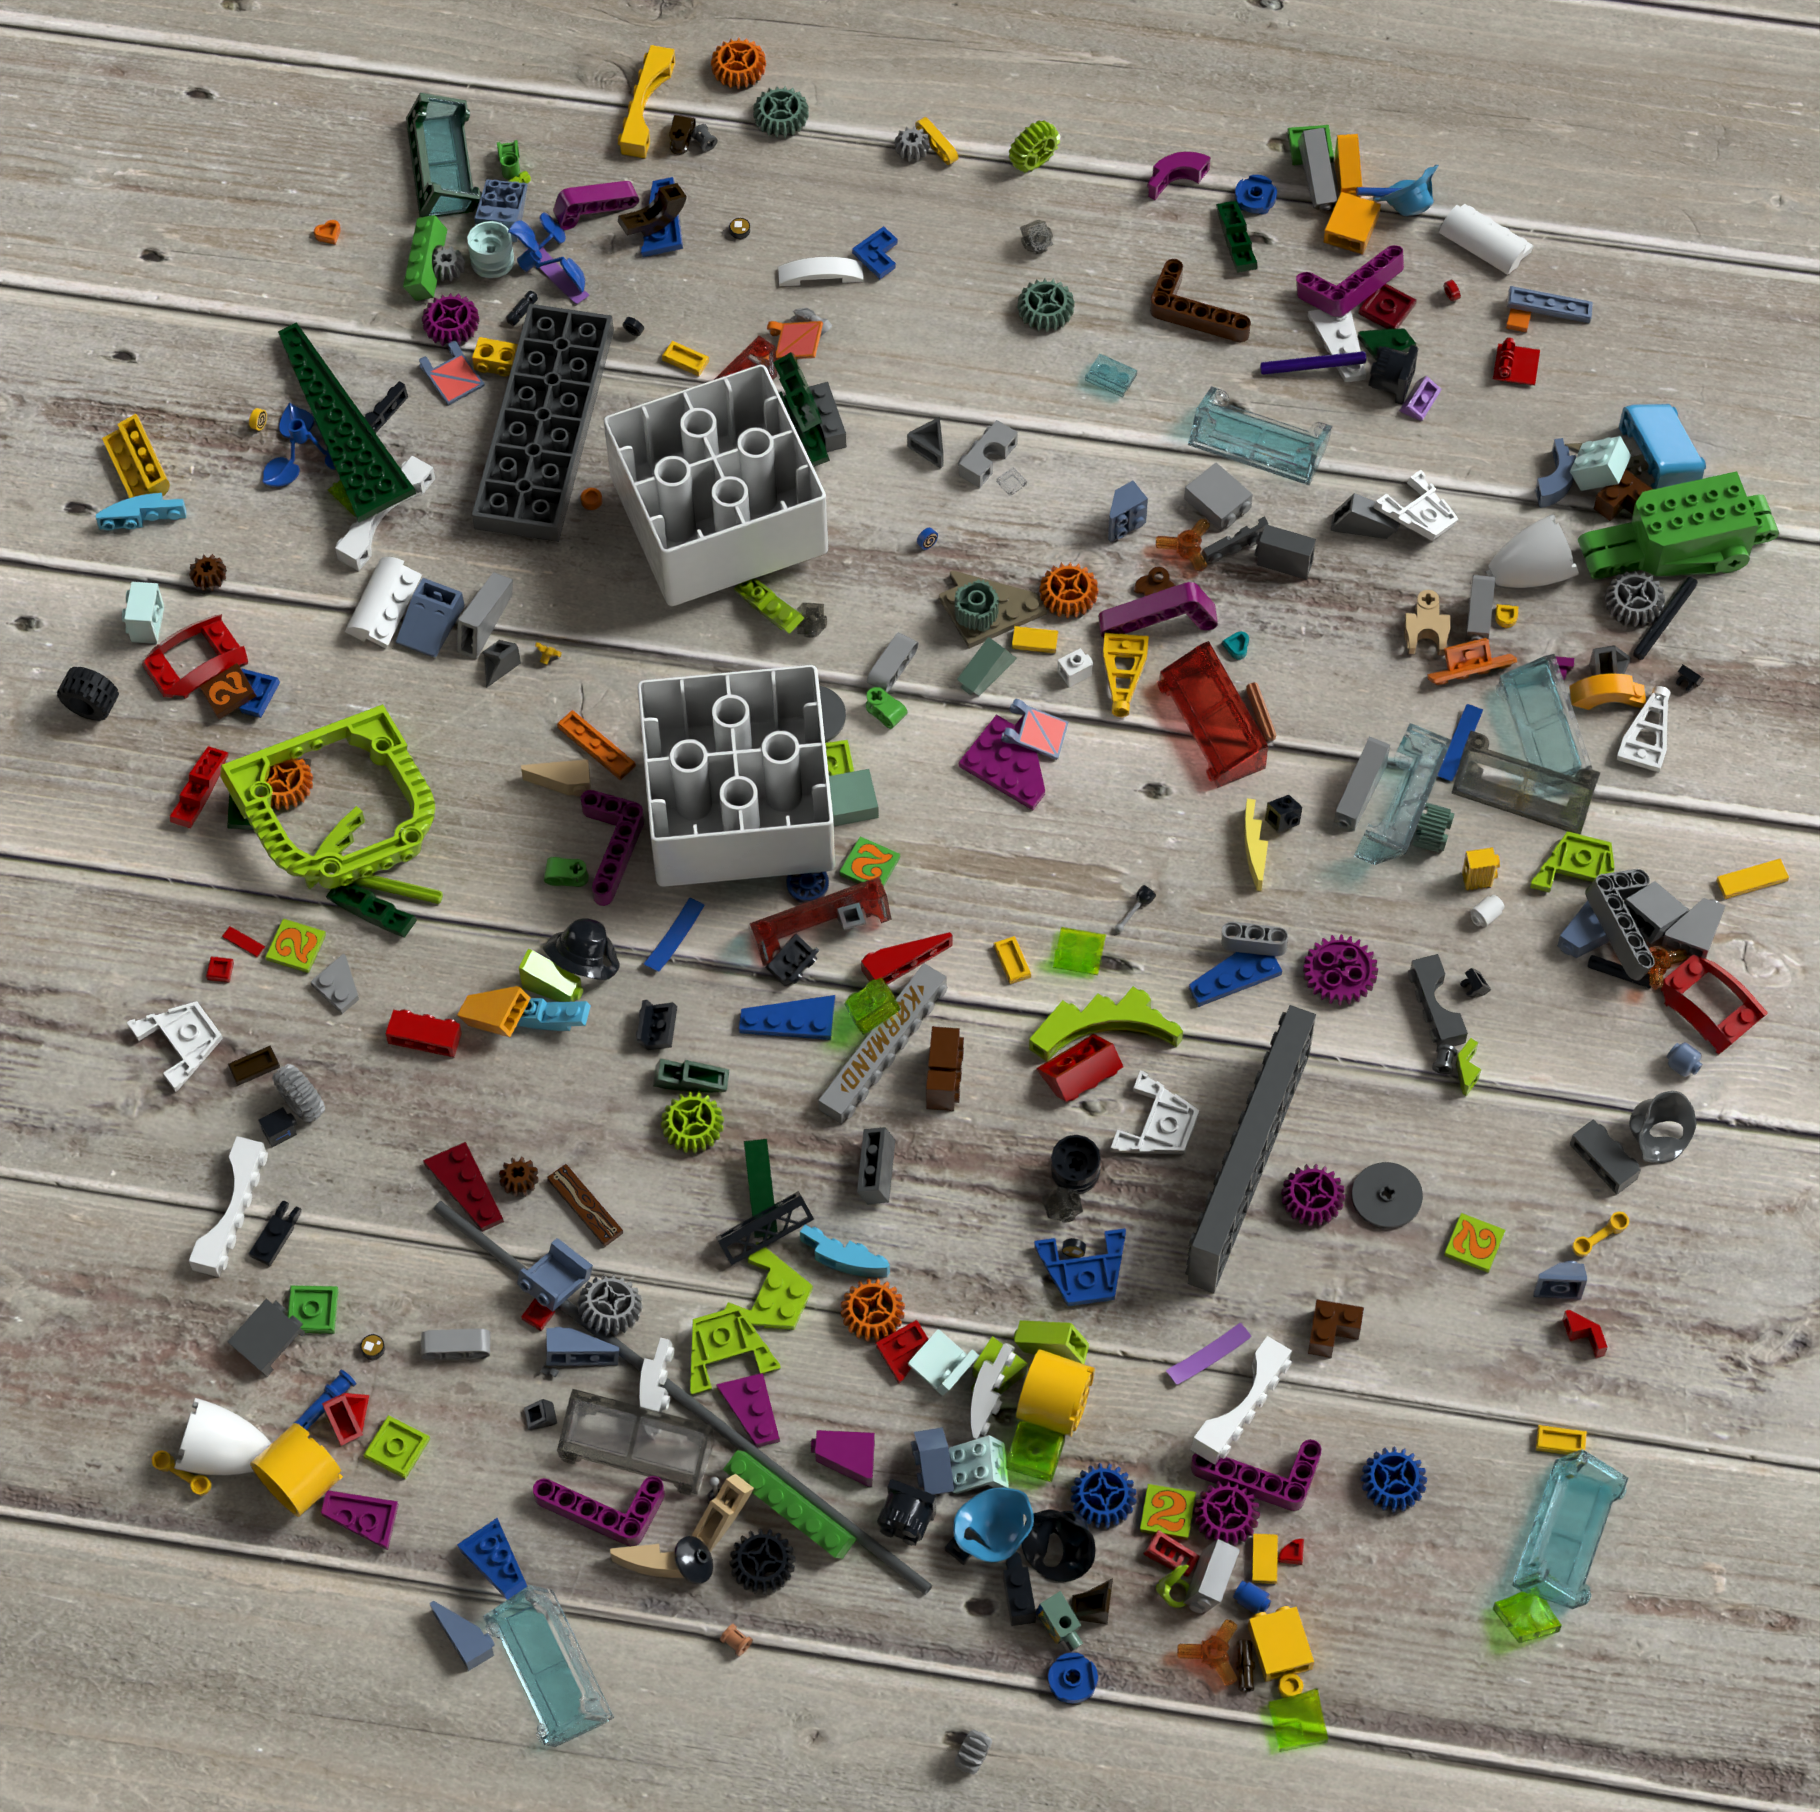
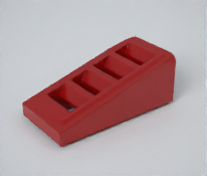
(1166, 1541)

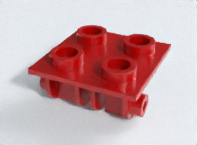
(1516, 363)

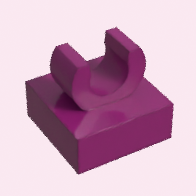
(1565, 664)

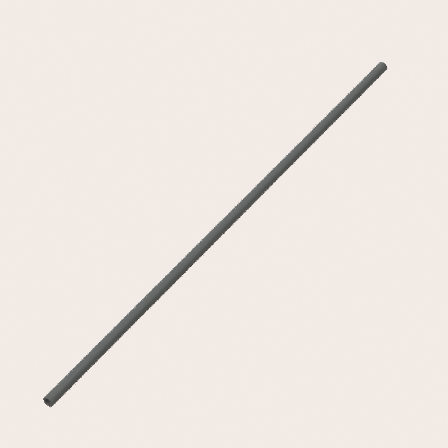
(699, 1410)

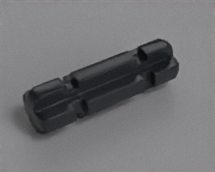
(521, 308)

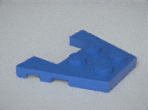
(1085, 1278)

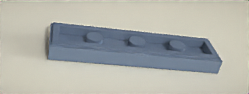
(1549, 304)

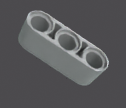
(892, 662)
(1243, 939)
(455, 1344)

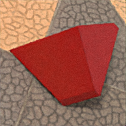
(347, 1415)

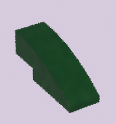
(690, 1076)

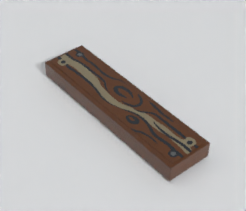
(585, 1205)

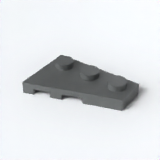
(1227, 545)

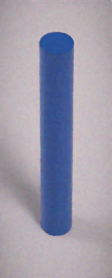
(1369, 191)

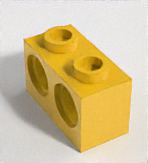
(492, 355)

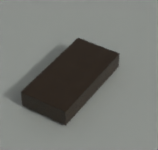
(253, 1065)

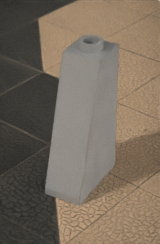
(1317, 168)
(483, 614)
(1362, 783)

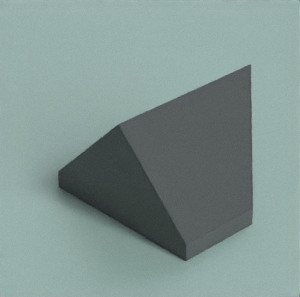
(928, 442)
(500, 660)
(1608, 661)

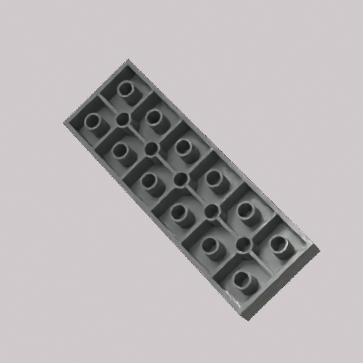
(543, 423)
(1250, 1149)

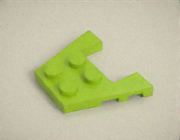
(1576, 857)
(781, 1295)
(723, 1337)

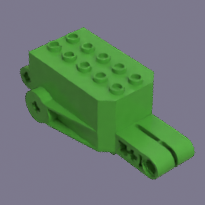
(1683, 531)

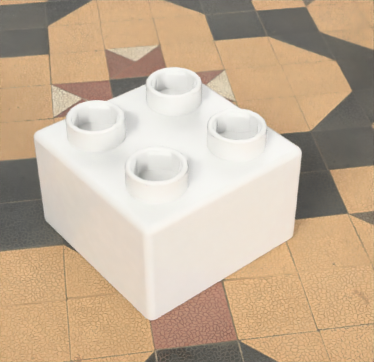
(716, 485)
(736, 775)

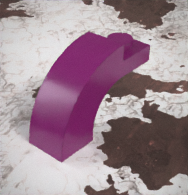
(1175, 167)

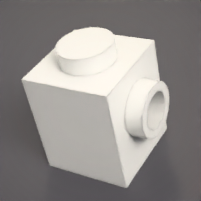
(1075, 667)

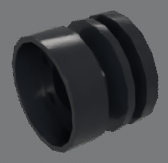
(1078, 1152)

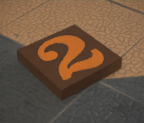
(228, 691)

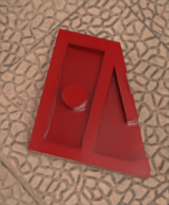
(901, 1347)

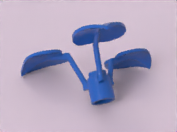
(533, 256)
(294, 425)

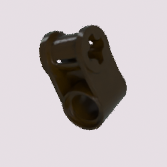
(681, 133)

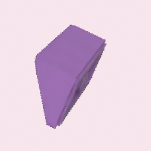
(1420, 398)

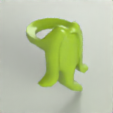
(1166, 1582)

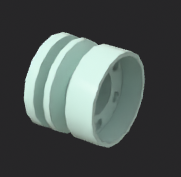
(490, 249)

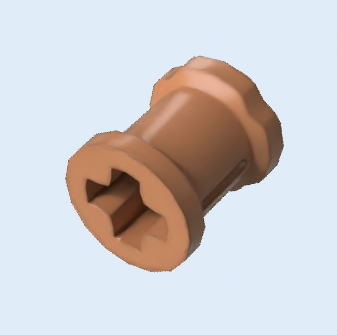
(736, 1640)

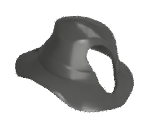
(1663, 1107)

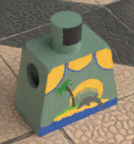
(1057, 1611)

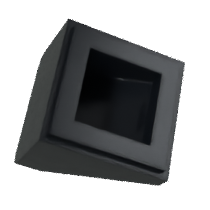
(540, 1414)

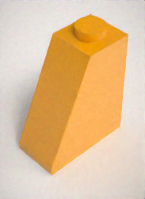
(1348, 163)
(495, 1010)

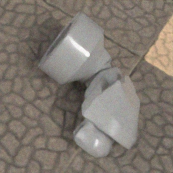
(808, 315)

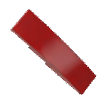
(199, 787)

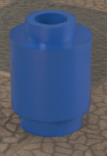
(1252, 1597)

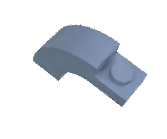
(1557, 485)

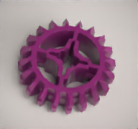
(449, 326)
(1298, 1185)
(1235, 1516)

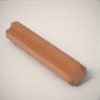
(1261, 712)

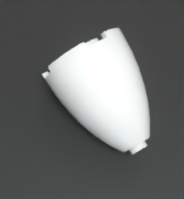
(1534, 557)
(218, 1442)

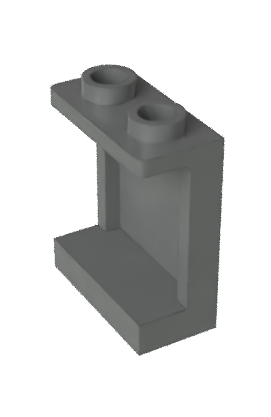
(266, 1335)

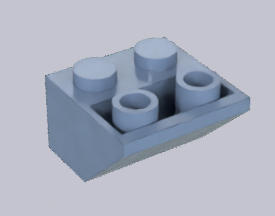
(1127, 511)

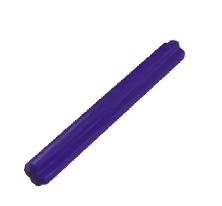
(1315, 362)

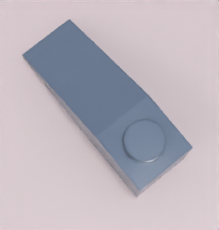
(573, 1347)
(465, 1636)

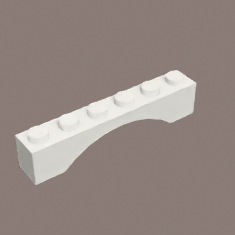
(356, 545)
(212, 1249)
(1216, 1434)

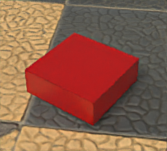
(220, 969)
(537, 1315)

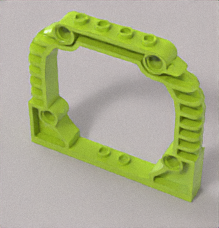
(368, 730)

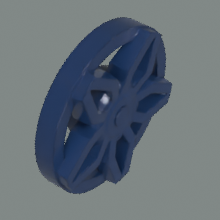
(808, 883)

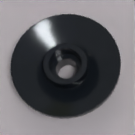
(693, 1559)

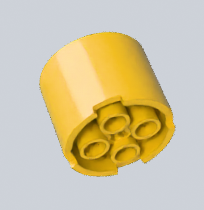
(1055, 1392)
(296, 1469)

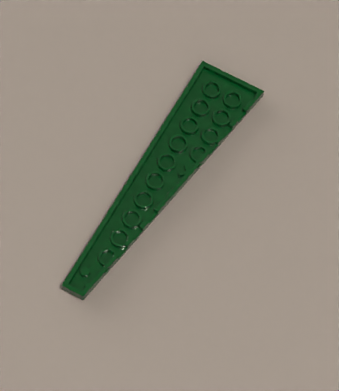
(360, 458)

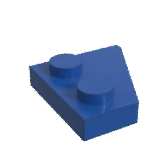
(264, 687)

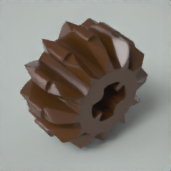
(208, 572)
(519, 1169)

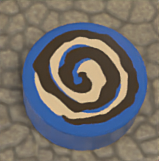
(927, 538)

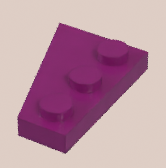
(752, 1406)
(363, 1515)

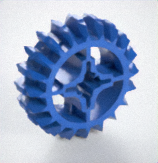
(1380, 1466)
(1094, 1495)

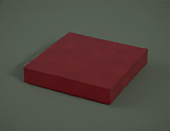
(1387, 307)

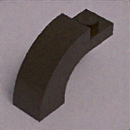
(657, 214)

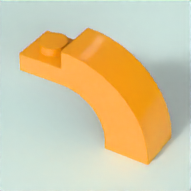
(1607, 688)

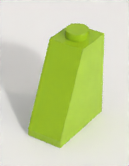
(548, 979)
(1052, 1337)

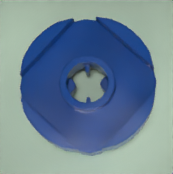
(1256, 204)
(1080, 1666)

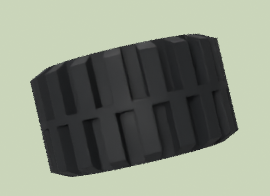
(87, 693)

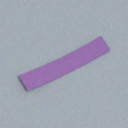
(561, 279)
(1209, 1354)

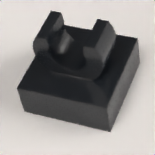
(1689, 675)
(1477, 982)
(956, 1552)

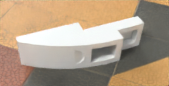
(653, 1375)
(985, 1399)

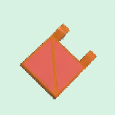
(798, 338)

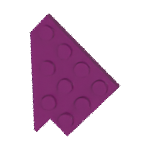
(1005, 765)

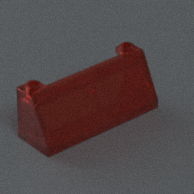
(1215, 715)

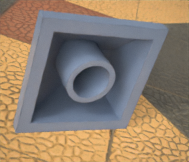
(1562, 1281)

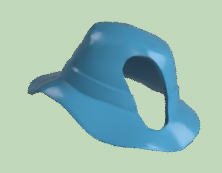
(1414, 196)
(997, 1521)

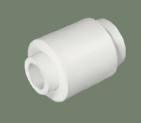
(1487, 911)

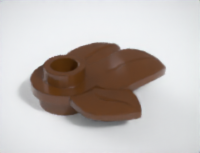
(1149, 585)

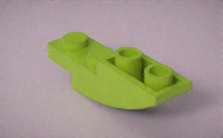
(769, 605)

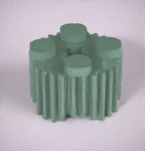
(976, 605)
(1432, 828)

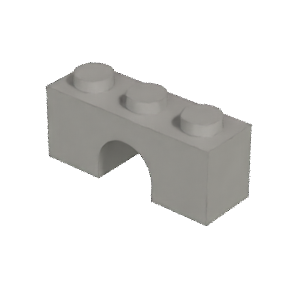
(995, 440)

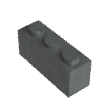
(832, 428)
(1605, 1156)
(876, 1165)

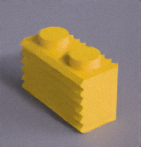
(1480, 868)

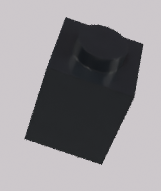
(278, 1126)

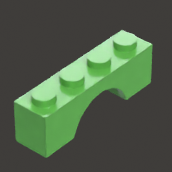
(419, 275)

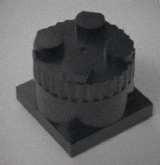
(1394, 371)
(906, 1512)

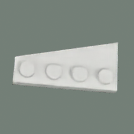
(1339, 338)

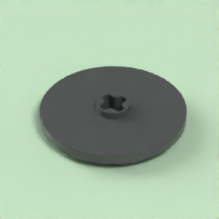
(832, 713)
(1376, 1208)

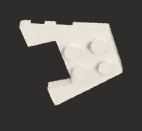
(1425, 515)
(188, 1032)
(1167, 1126)

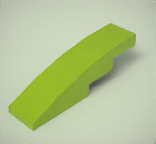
(340, 836)

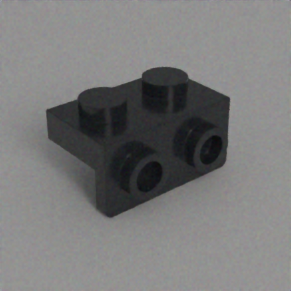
(791, 960)
(656, 1025)

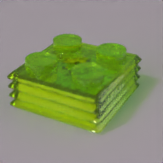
(872, 1005)
(1025, 1441)

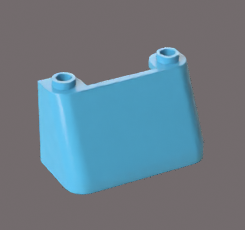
(1663, 443)

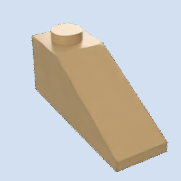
(563, 777)

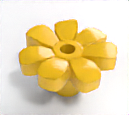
(547, 652)

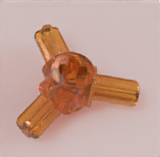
(1187, 544)
(1663, 961)
(1203, 1652)

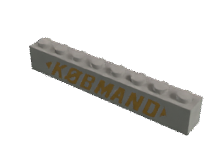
(882, 1044)

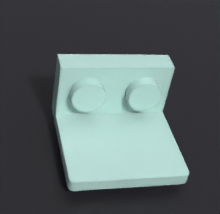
(941, 1362)
(978, 1464)

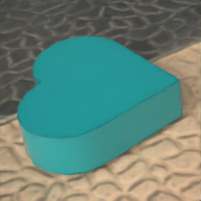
(1237, 645)

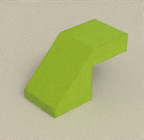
(1467, 1072)

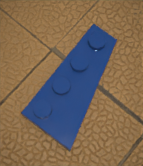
(669, 237)
(1234, 975)
(798, 1019)
(494, 1558)

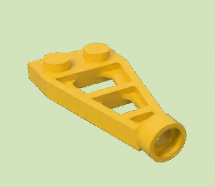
(1125, 647)

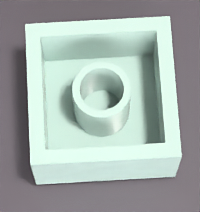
(1600, 463)
(143, 612)

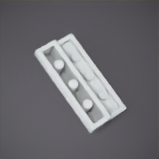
(1485, 238)
(383, 601)

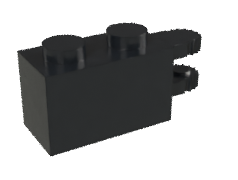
(1018, 1592)

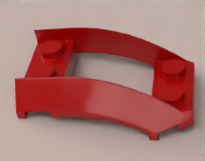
(221, 641)
(1733, 1026)

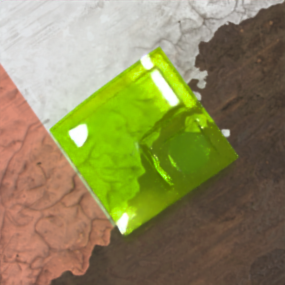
(1527, 1616)
(1298, 1721)

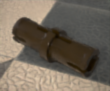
(1245, 1665)

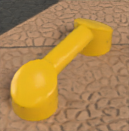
(1616, 1224)
(165, 1462)

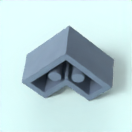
(933, 1456)

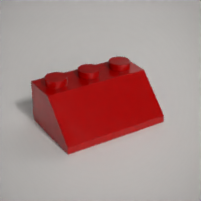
(1081, 1067)

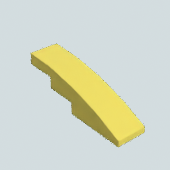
(1255, 849)

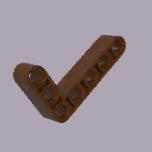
(1191, 313)

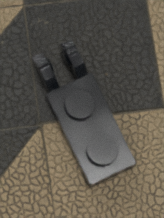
(387, 407)
(275, 1234)

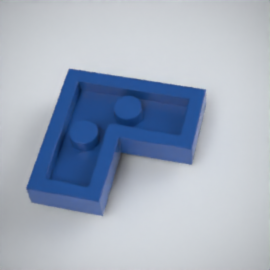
(872, 252)

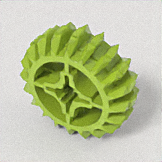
(1034, 146)
(697, 1108)

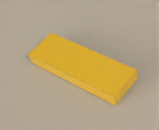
(1752, 878)

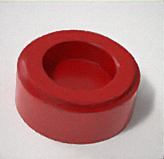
(1452, 290)

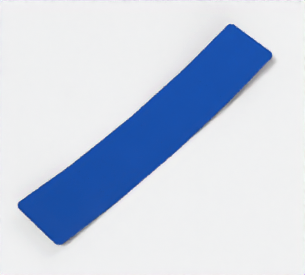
(1453, 756)
(675, 934)

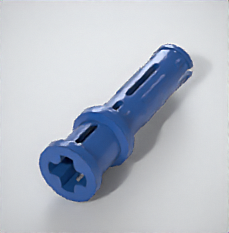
(337, 1387)

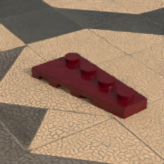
(465, 1183)

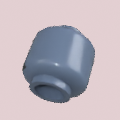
(1684, 1059)

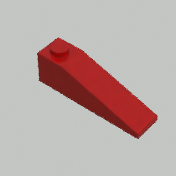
(900, 959)

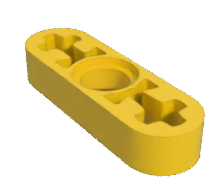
(937, 141)

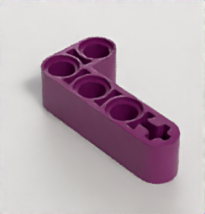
(593, 199)

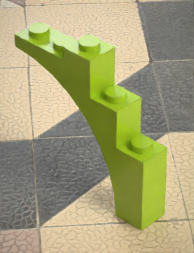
(1102, 1015)

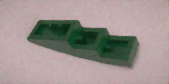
(1236, 236)
(797, 392)
(372, 909)
(759, 1180)

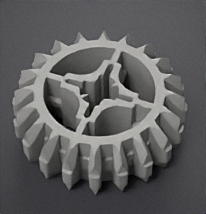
(1632, 592)
(298, 1093)
(604, 1314)

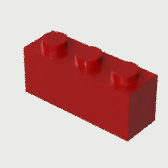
(423, 1033)

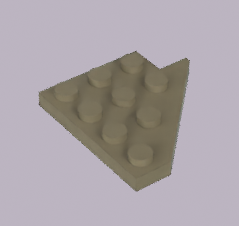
(1015, 608)

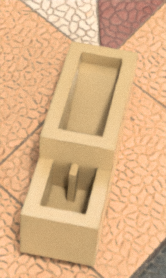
(722, 1511)
(647, 1560)

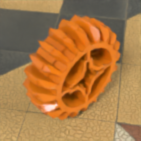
(739, 57)
(1067, 582)
(290, 772)
(857, 1299)

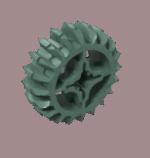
(780, 119)
(1048, 311)

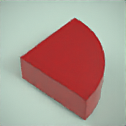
(1292, 1552)

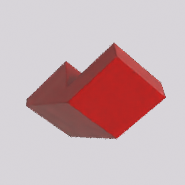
(1581, 1327)

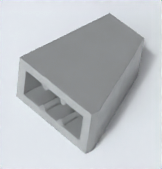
(1480, 608)
(1695, 929)

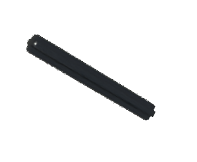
(1665, 618)

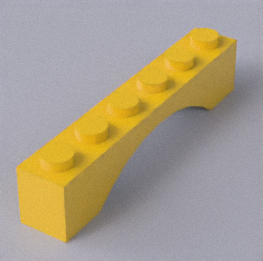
(657, 69)

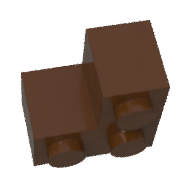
(1615, 498)
(1333, 1320)

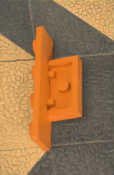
(1470, 659)

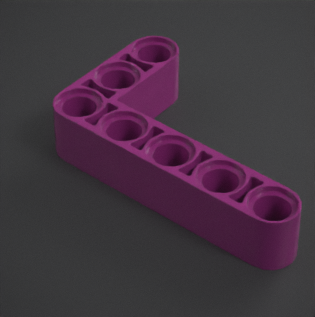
(1354, 289)
(1158, 607)
(618, 843)
(1263, 1478)
(601, 1512)

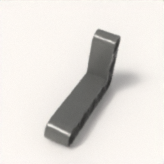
(1606, 899)

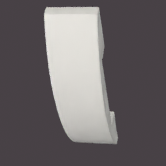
(820, 268)

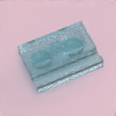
(1111, 375)

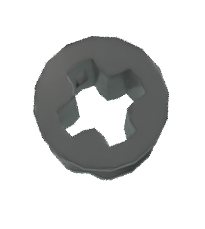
(705, 146)
(1444, 1059)

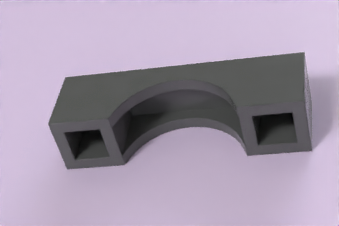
(1445, 1025)

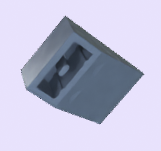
(502, 203)
(430, 617)

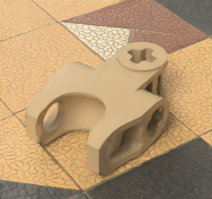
(1427, 623)

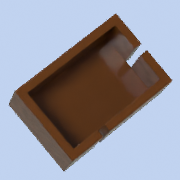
(945, 1068)

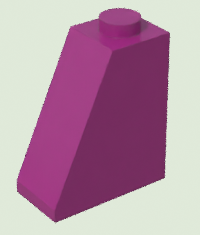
(846, 1453)

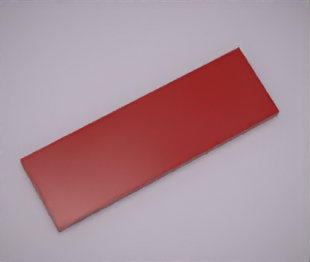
(243, 941)

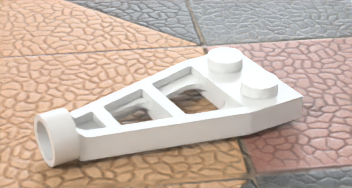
(1643, 754)

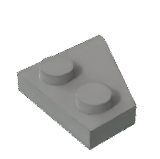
(337, 985)

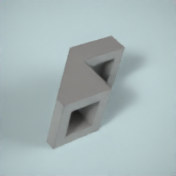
(850, 916)

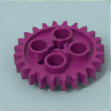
(1335, 952)

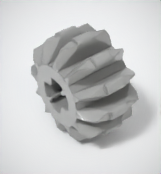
(912, 143)
(447, 264)
(973, 1752)

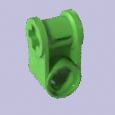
(509, 159)
(885, 707)
(565, 871)

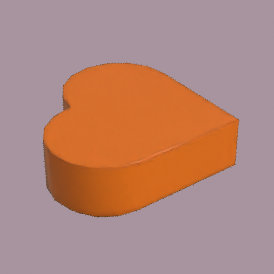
(328, 232)

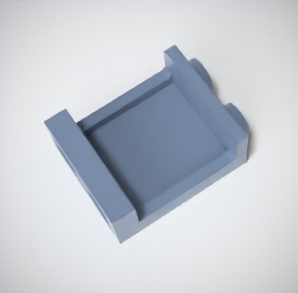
(555, 1275)

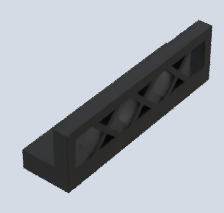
(761, 1219)

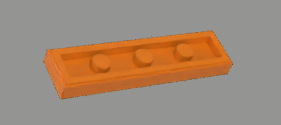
(596, 745)

